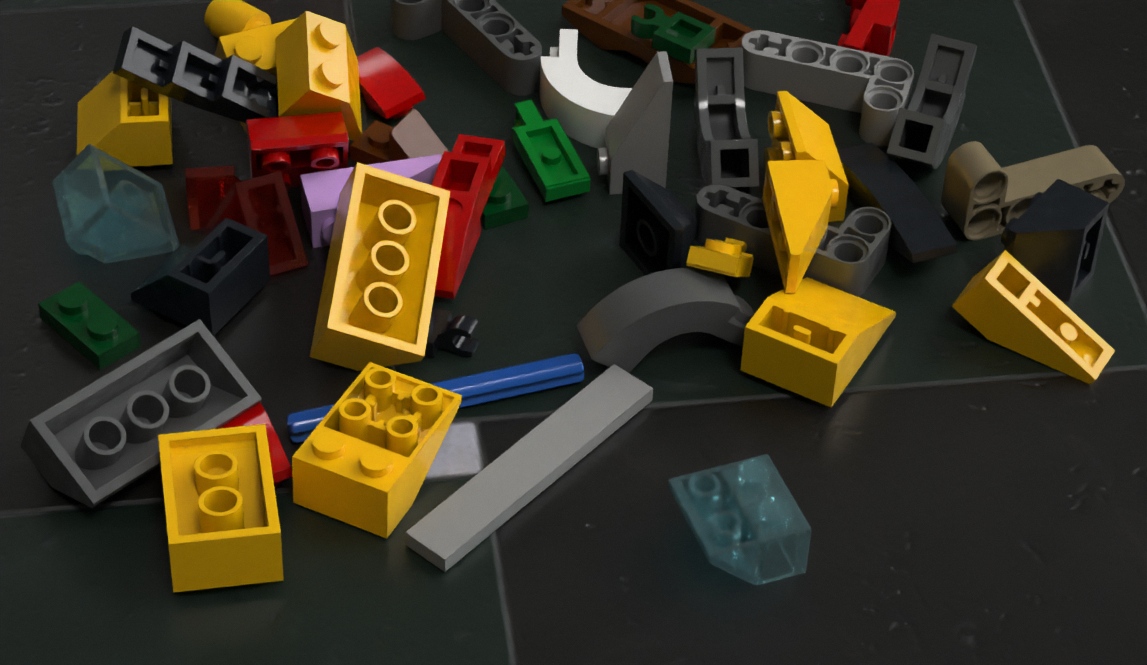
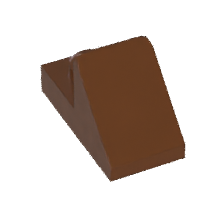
(406, 140)

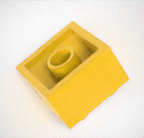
(318, 71)

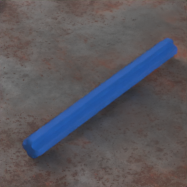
(474, 388)

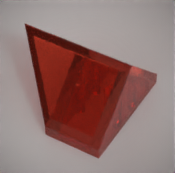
(206, 191)
(265, 207)

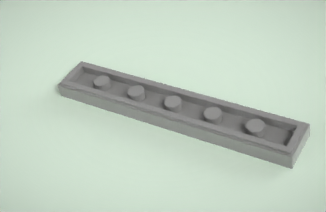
(528, 468)

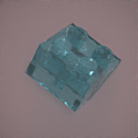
(745, 519)

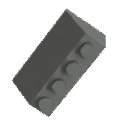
(112, 426)

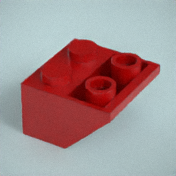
(297, 145)

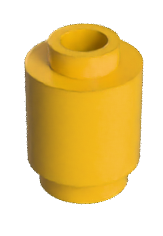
(233, 16)

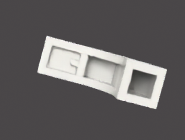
(574, 98)

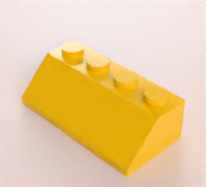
(380, 271)

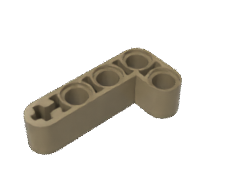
(986, 197)

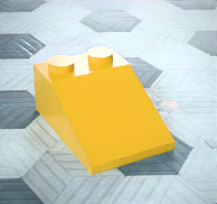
(220, 508)

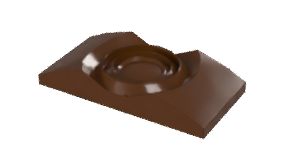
(609, 27)

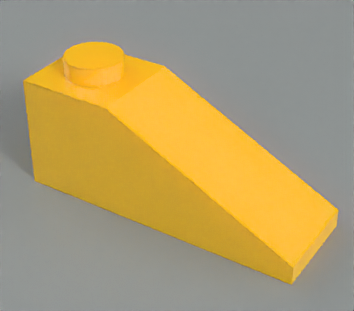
(797, 211)
(1029, 319)

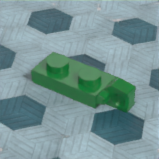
(548, 154)

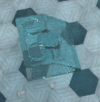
(112, 209)

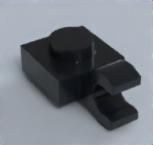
(451, 334)

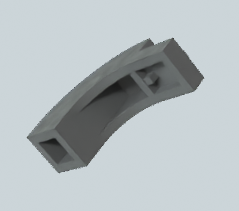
(929, 123)
(722, 134)
(659, 307)

